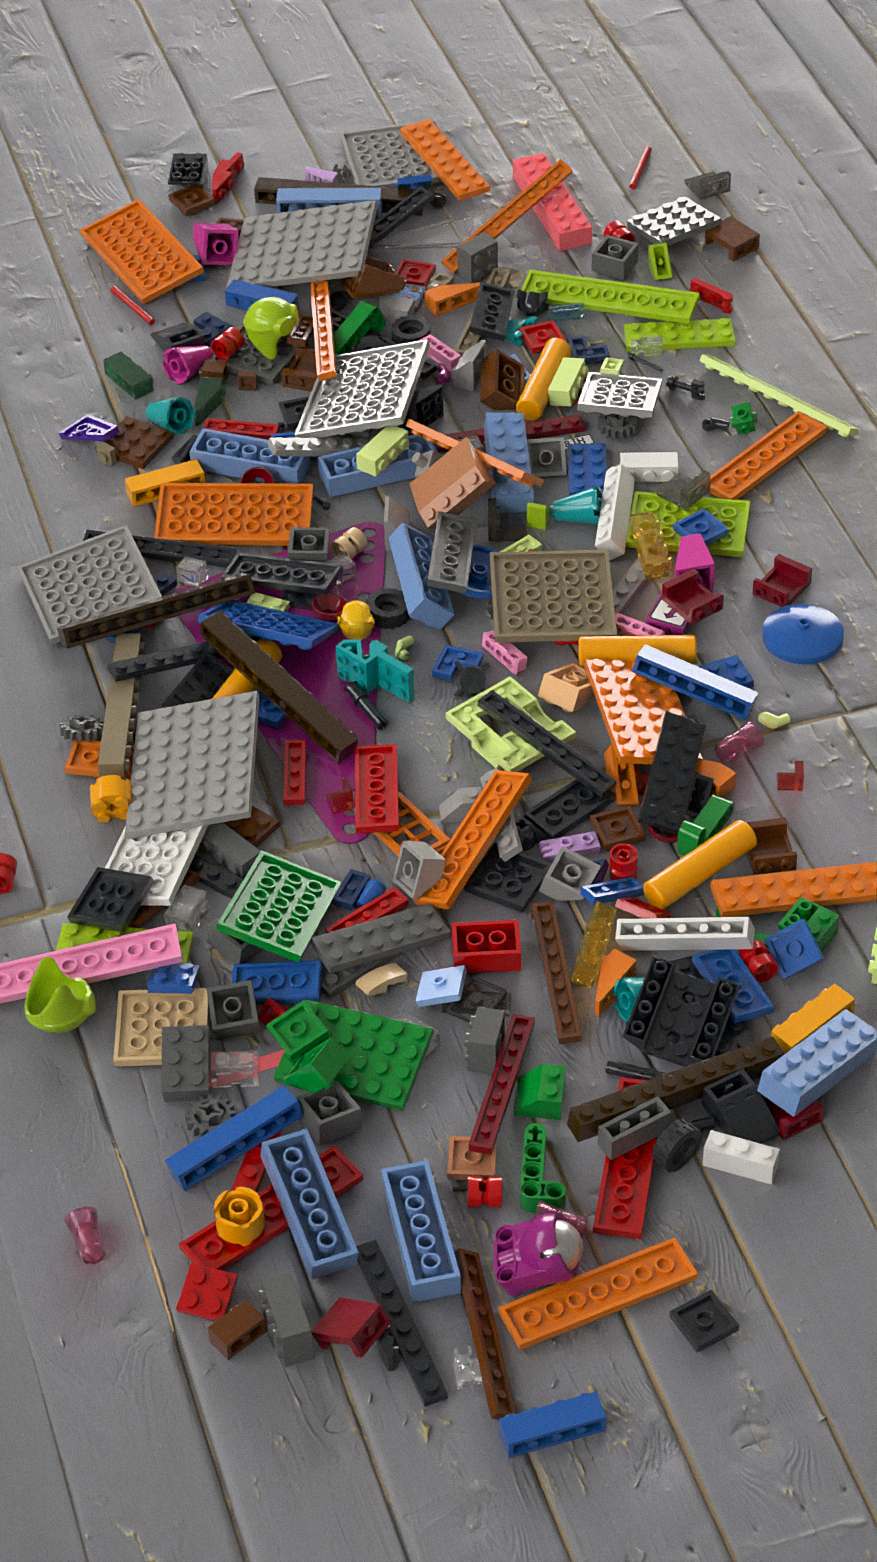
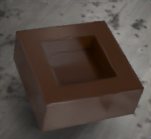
(247, 381)

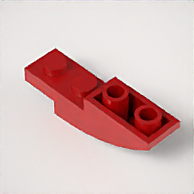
(224, 174)

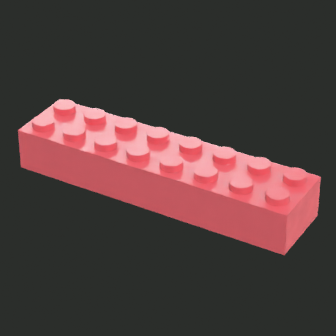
(558, 209)

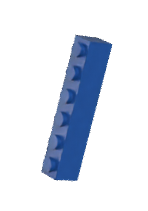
(694, 682)
(234, 1138)

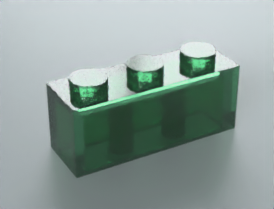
(128, 375)

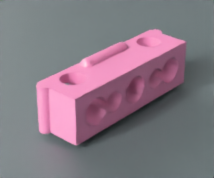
(442, 353)
(633, 627)
(505, 653)

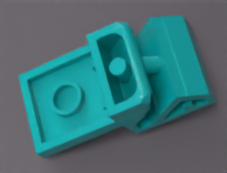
(374, 669)

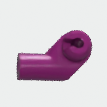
(444, 374)

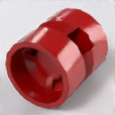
(618, 229)
(228, 343)
(623, 862)
(8, 869)
(759, 961)
(485, 1192)

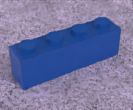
(244, 294)
(552, 1424)

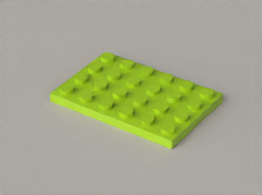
(729, 512)

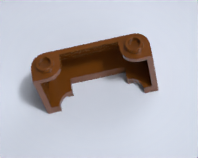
(374, 281)

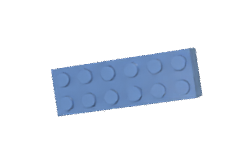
(309, 198)
(508, 442)
(235, 454)
(341, 474)
(412, 560)
(818, 1063)
(309, 1204)
(421, 1231)

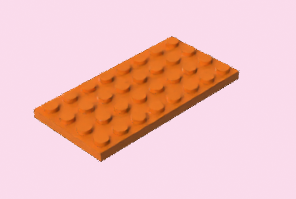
(141, 251)
(233, 512)
(631, 708)

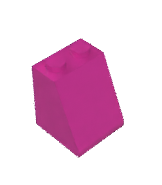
(215, 243)
(695, 555)

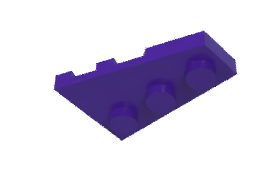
(90, 429)

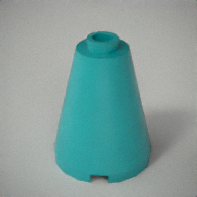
(172, 414)
(579, 507)
(627, 993)

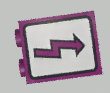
(666, 619)

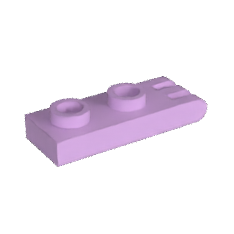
(581, 844)

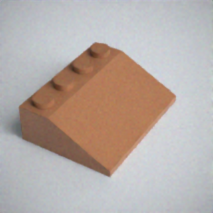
(451, 483)

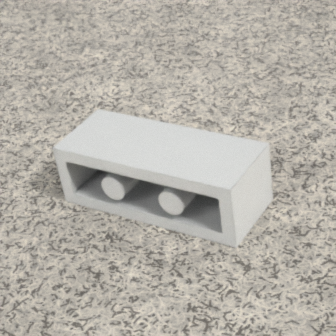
(651, 465)
(741, 1157)

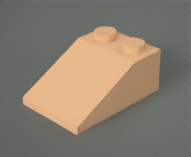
(566, 687)

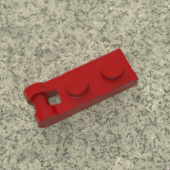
(712, 295)

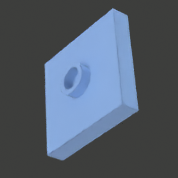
(441, 986)

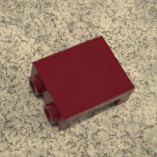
(783, 582)
(690, 597)
(792, 1125)
(352, 1324)

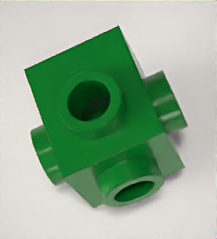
(743, 418)

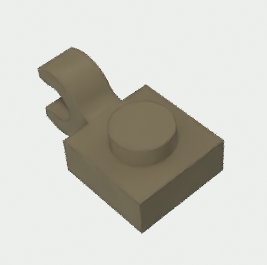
(440, 279)

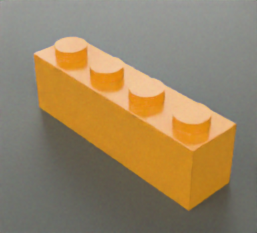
(146, 486)
(812, 1017)

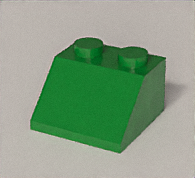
(317, 1067)
(541, 1092)

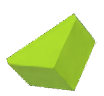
(659, 261)
(538, 516)

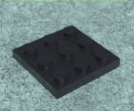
(508, 882)
(110, 899)

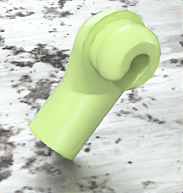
(402, 644)
(772, 721)

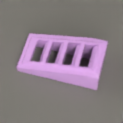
(328, 176)

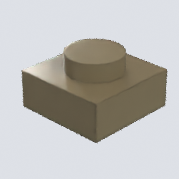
(106, 453)

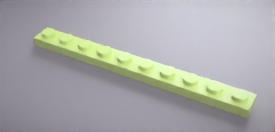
(774, 393)

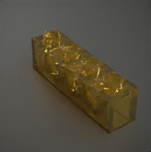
(650, 545)
(593, 944)

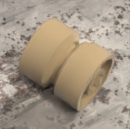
(350, 543)

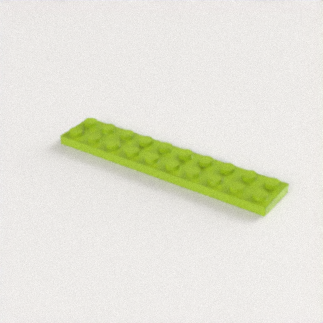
(614, 296)

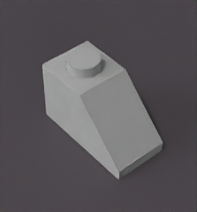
(396, 307)
(458, 804)

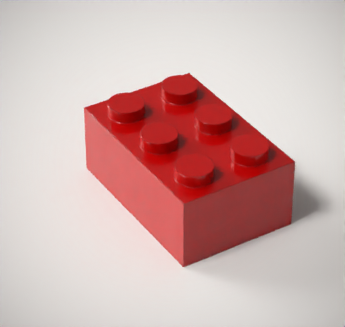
(487, 946)

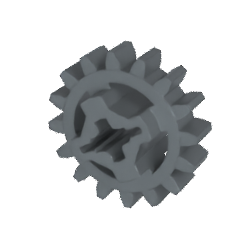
(617, 425)
(81, 727)
(208, 1113)

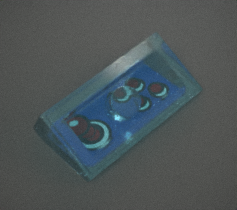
(566, 312)

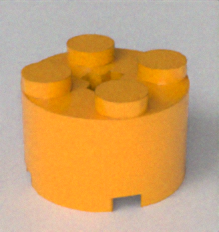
(110, 798)
(239, 1216)

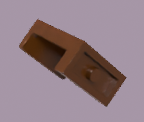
(735, 237)
(302, 371)
(773, 847)

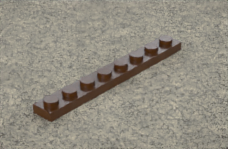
(556, 973)
(484, 1334)

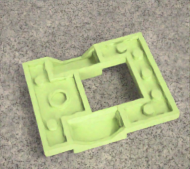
(509, 750)

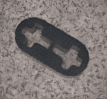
(338, 300)

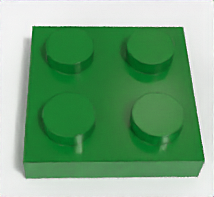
(297, 1030)

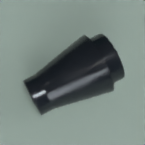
(439, 198)

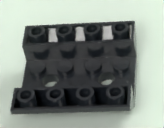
(662, 1012)

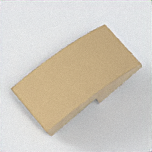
(379, 978)

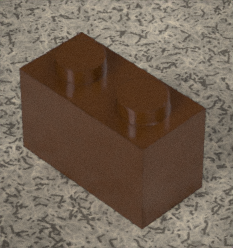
(237, 1329)

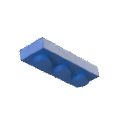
(612, 890)

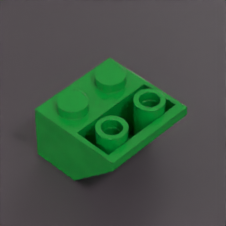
(821, 921)

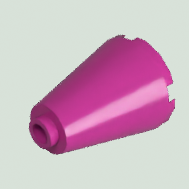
(185, 362)

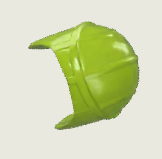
(268, 321)
(57, 1001)

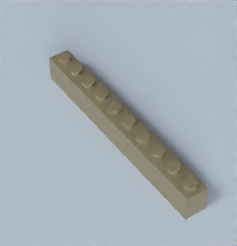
(120, 712)

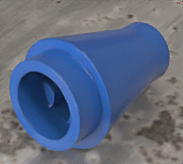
(371, 891)

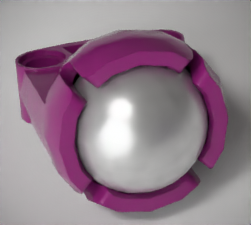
(536, 1253)

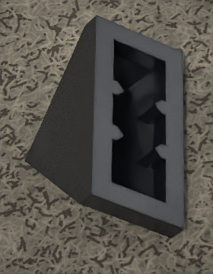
(183, 453)
(698, 794)

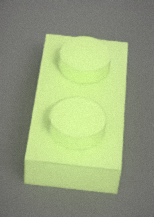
(612, 366)
(524, 545)
(269, 601)

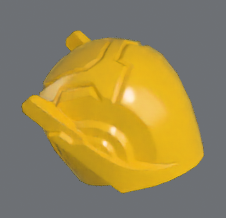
(356, 620)

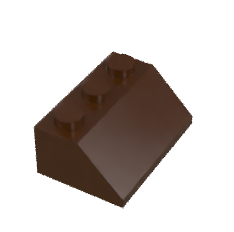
(501, 381)

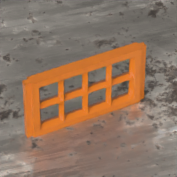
(420, 819)

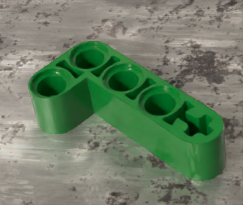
(363, 318)
(706, 825)
(532, 1184)

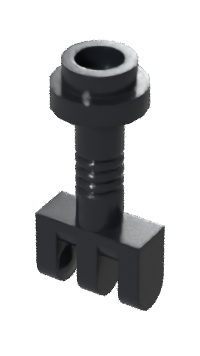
(696, 387)

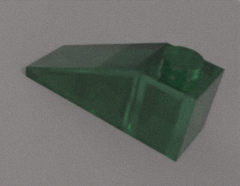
(208, 397)

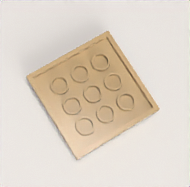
(142, 1018)

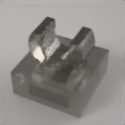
(343, 174)

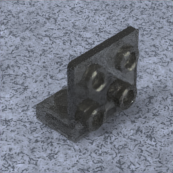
(709, 184)
(684, 490)
(505, 525)

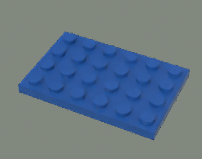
(275, 624)

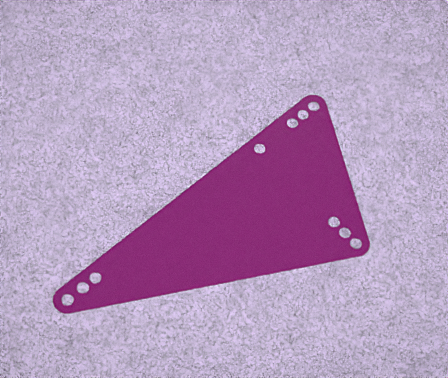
(318, 675)

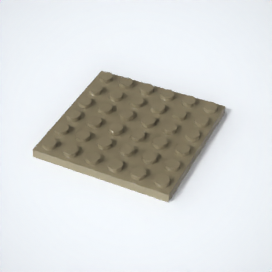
(551, 595)

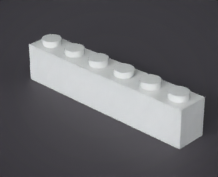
(615, 511)
(685, 933)

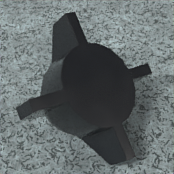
(532, 302)
(472, 678)
(529, 834)

